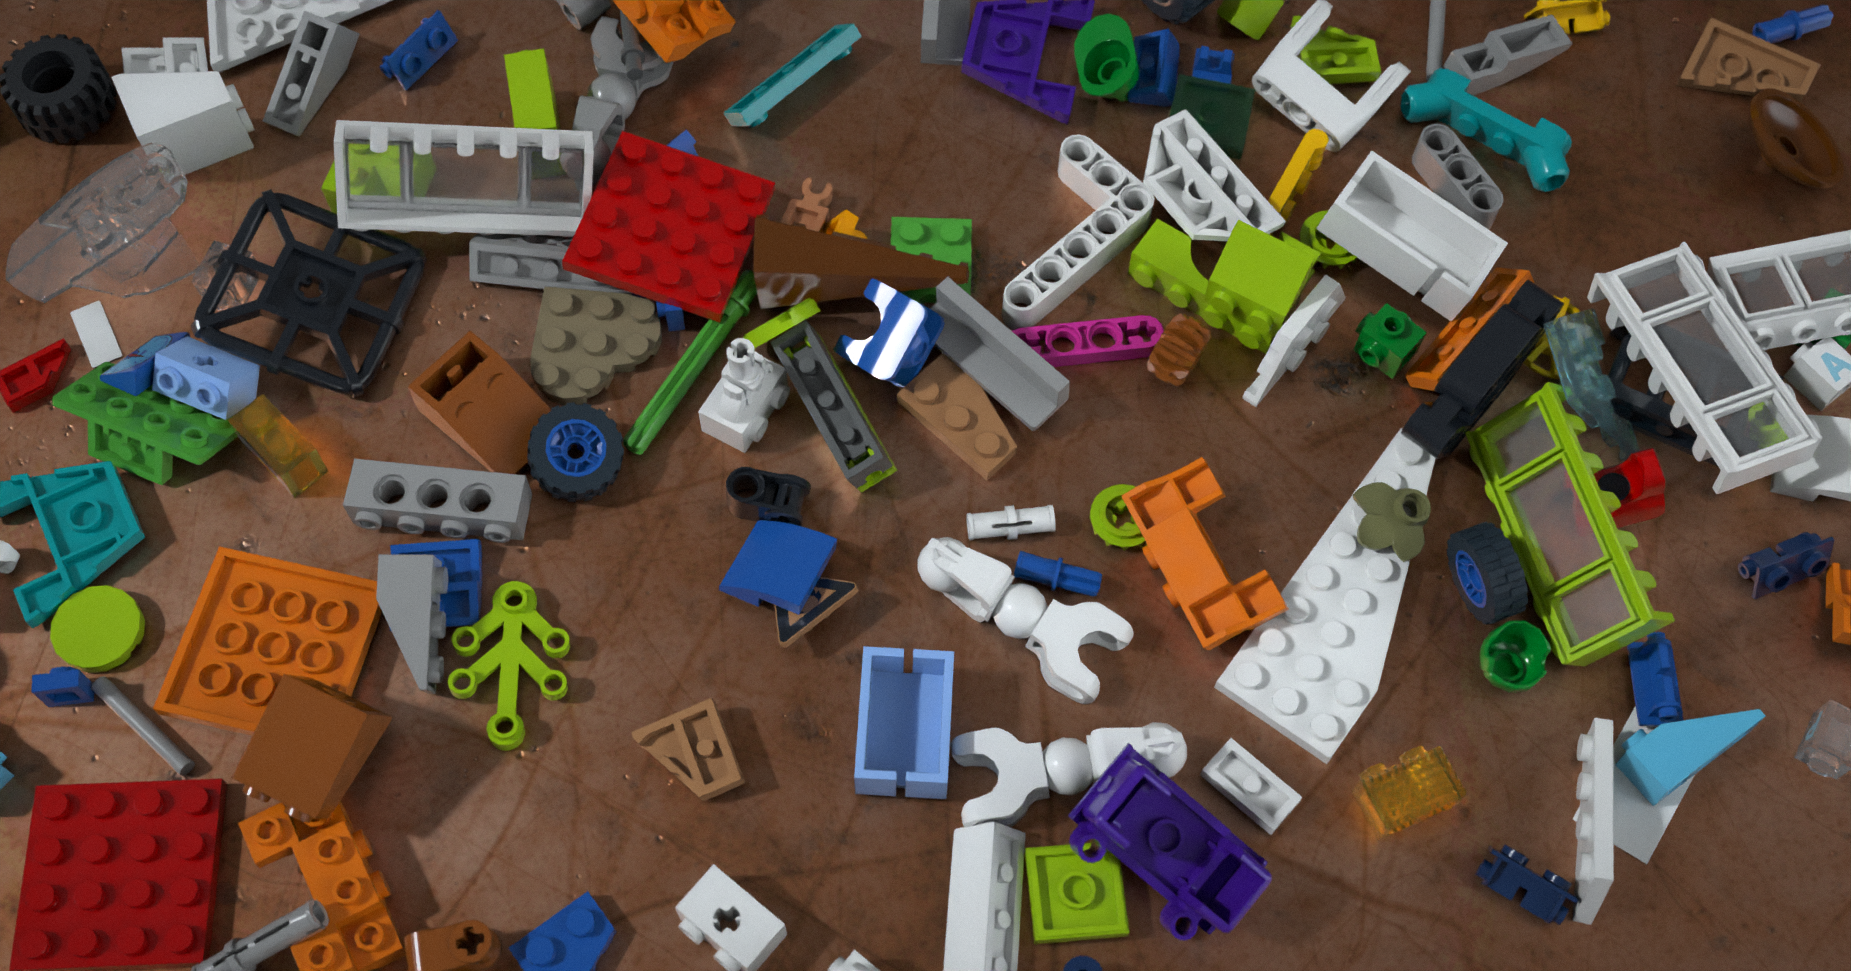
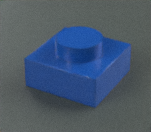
(62, 687)

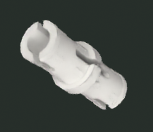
(1009, 522)

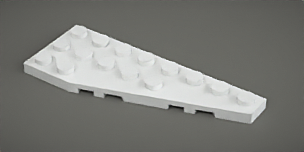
(1326, 654)

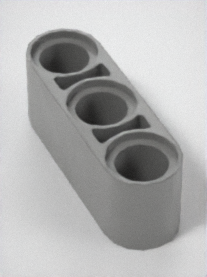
(1456, 174)

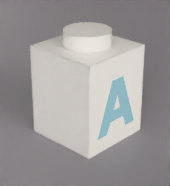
(1821, 371)

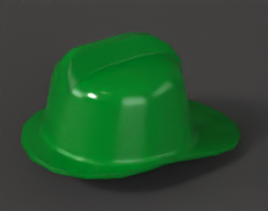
(1106, 57)

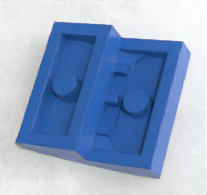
(779, 565)
(464, 566)

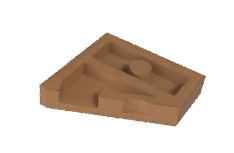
(694, 749)

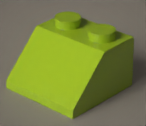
(1258, 279)

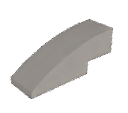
(1508, 53)

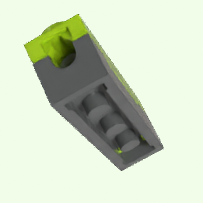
(833, 407)

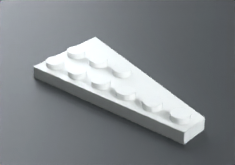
(255, 27)

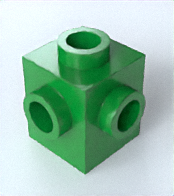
(1388, 340)

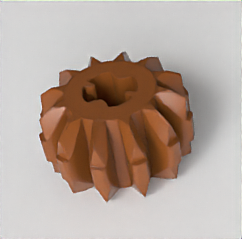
(1178, 349)

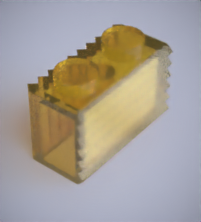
(1408, 791)

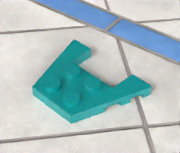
(84, 523)

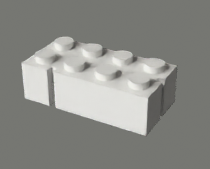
(1412, 236)

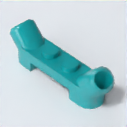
(1537, 148)

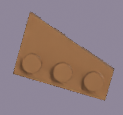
(1745, 64)
(959, 415)

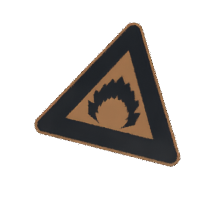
(823, 600)

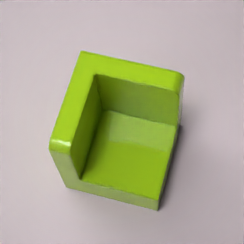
(1250, 15)

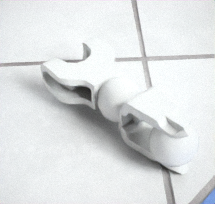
(1020, 611)
(1063, 766)

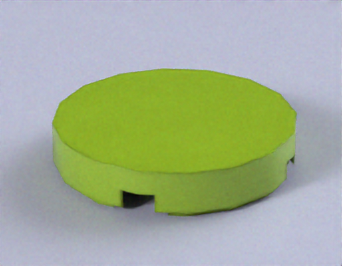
(782, 322)
(97, 628)

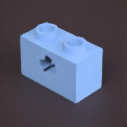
(205, 377)

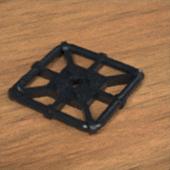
(318, 316)

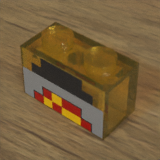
(278, 445)

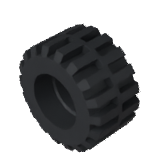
(47, 66)

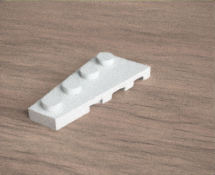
(1595, 821)

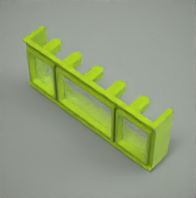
(1564, 529)

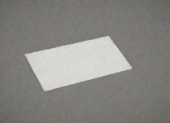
(1635, 820)

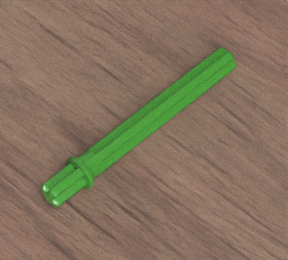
(690, 367)

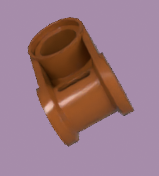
(447, 948)

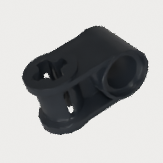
(770, 495)

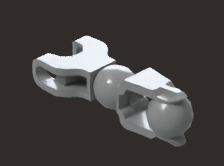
(612, 94)

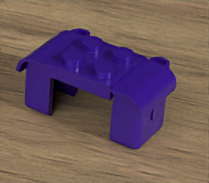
(1170, 845)

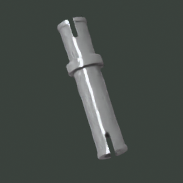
(278, 935)

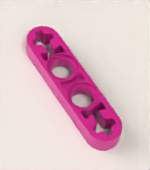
(1085, 349)

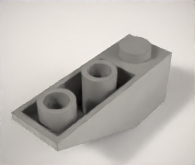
(410, 602)

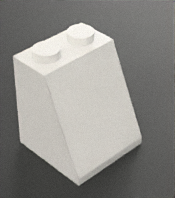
(186, 114)

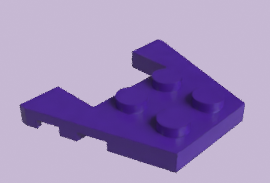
(1009, 45)

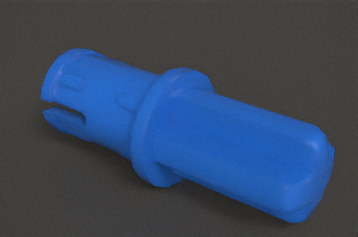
(1794, 24)
(1057, 574)

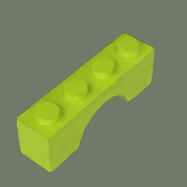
(1166, 265)

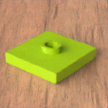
(1074, 896)

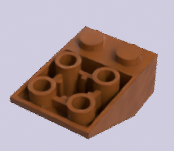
(480, 404)

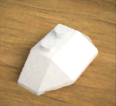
(1202, 183)

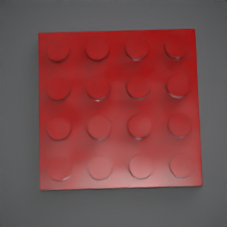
(669, 226)
(120, 876)

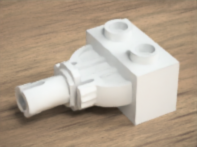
(744, 397)

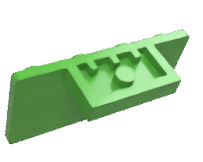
(142, 429)

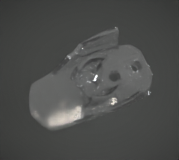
(109, 232)

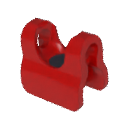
(1637, 485)

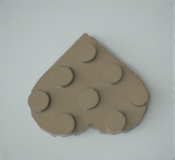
(588, 339)

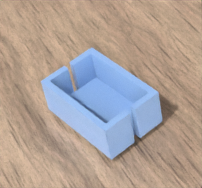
(904, 723)

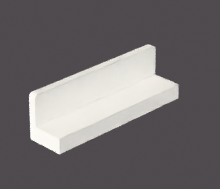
(985, 898)

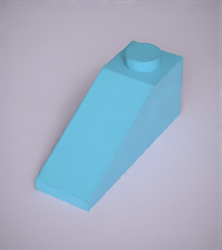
(1680, 749)

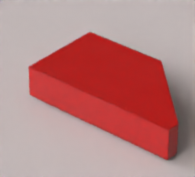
(33, 375)

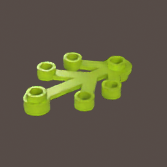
(509, 654)

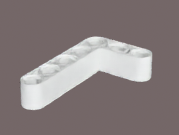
(1110, 215)

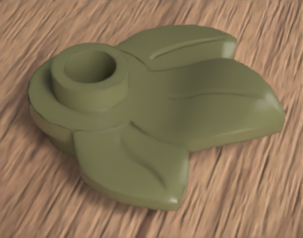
(1387, 521)

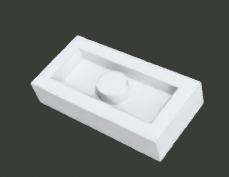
(1250, 786)

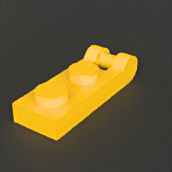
(1298, 174)

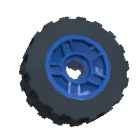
(594, 437)
(1487, 573)

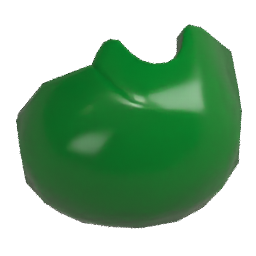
(1514, 656)

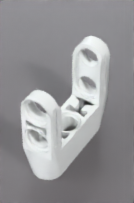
(1308, 97)

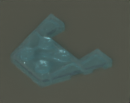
(1576, 352)

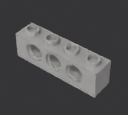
(376, 482)

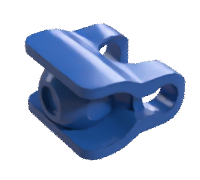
(902, 340)

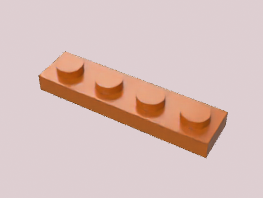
(1458, 334)

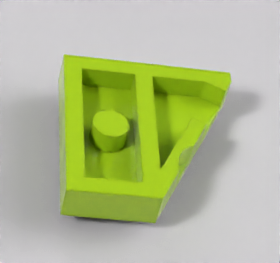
(1341, 56)

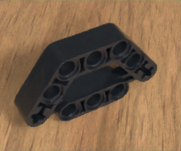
(1482, 371)

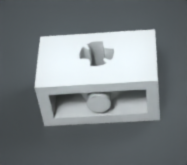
(721, 898)

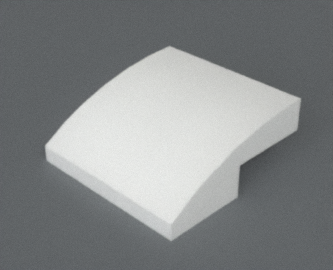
(175, 56)
(1827, 470)

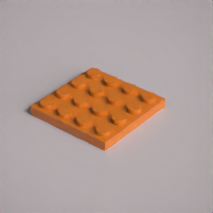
(264, 622)

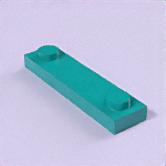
(832, 45)

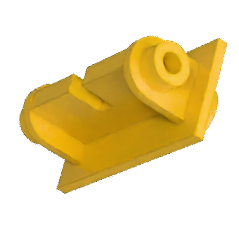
(1585, 14)

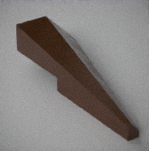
(807, 264)

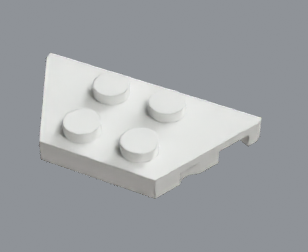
(1288, 346)

